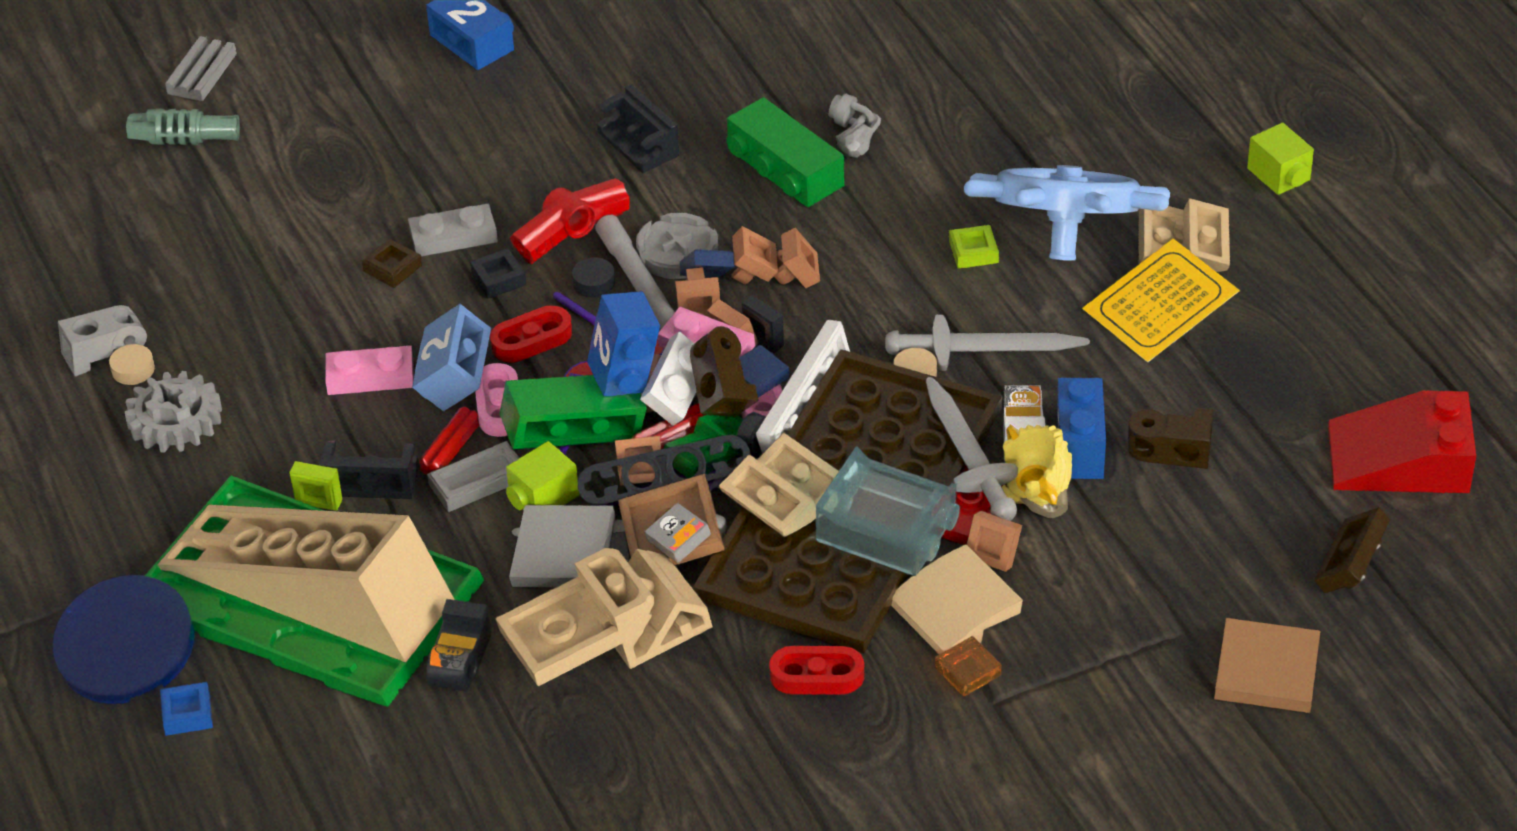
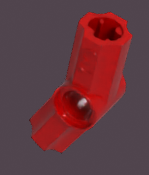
(570, 215)

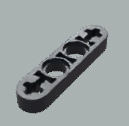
(661, 463)

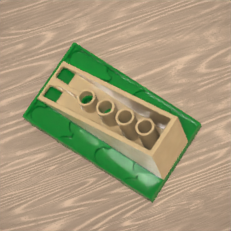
(314, 587)

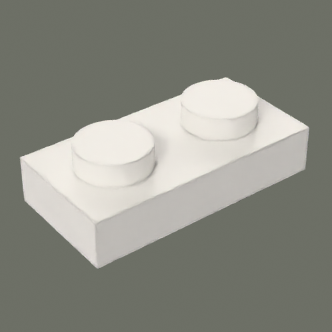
(672, 381)

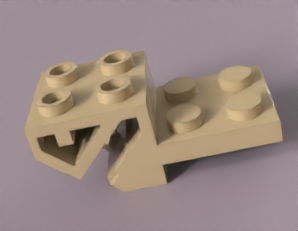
(611, 604)

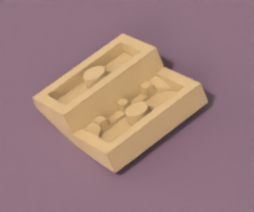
(1198, 227)
(781, 485)
(955, 599)

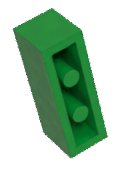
(785, 152)
(567, 412)

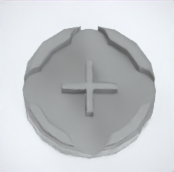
(672, 239)

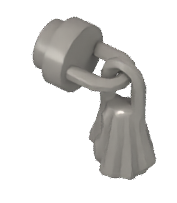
(857, 138)

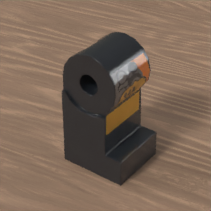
(459, 645)

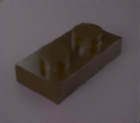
(1352, 550)

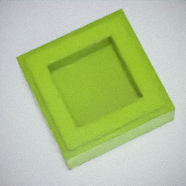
(973, 246)
(316, 485)

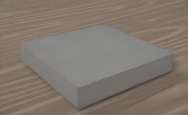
(555, 539)

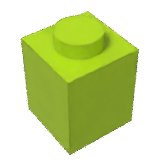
(1280, 158)
(542, 478)

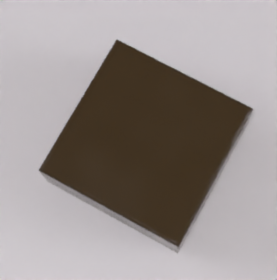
(392, 263)

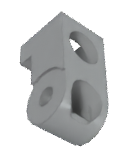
(98, 335)

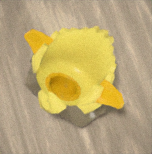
(1042, 469)

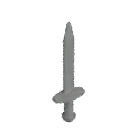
(943, 342)
(981, 474)

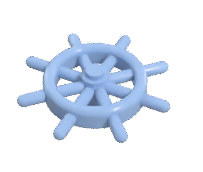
(1067, 196)

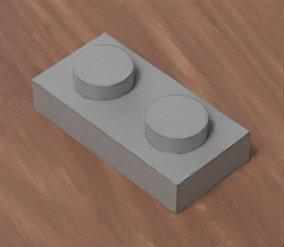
(452, 230)

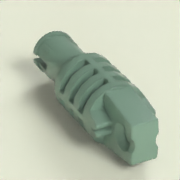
(181, 126)

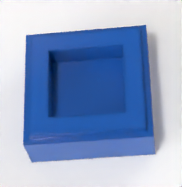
(186, 708)

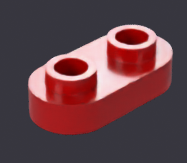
(531, 334)
(817, 670)

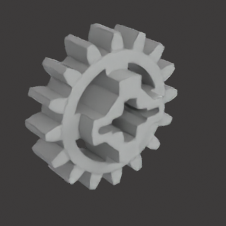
(173, 411)

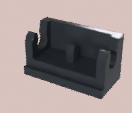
(639, 129)
(374, 475)

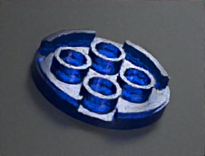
(123, 639)

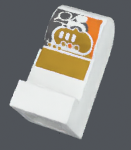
(1022, 407)

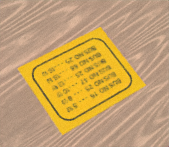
(1160, 300)

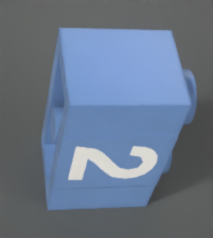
(451, 357)

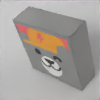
(677, 532)

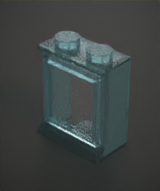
(885, 514)

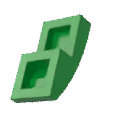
(706, 428)

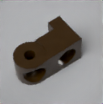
(720, 374)
(1171, 438)

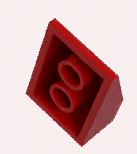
(1405, 445)

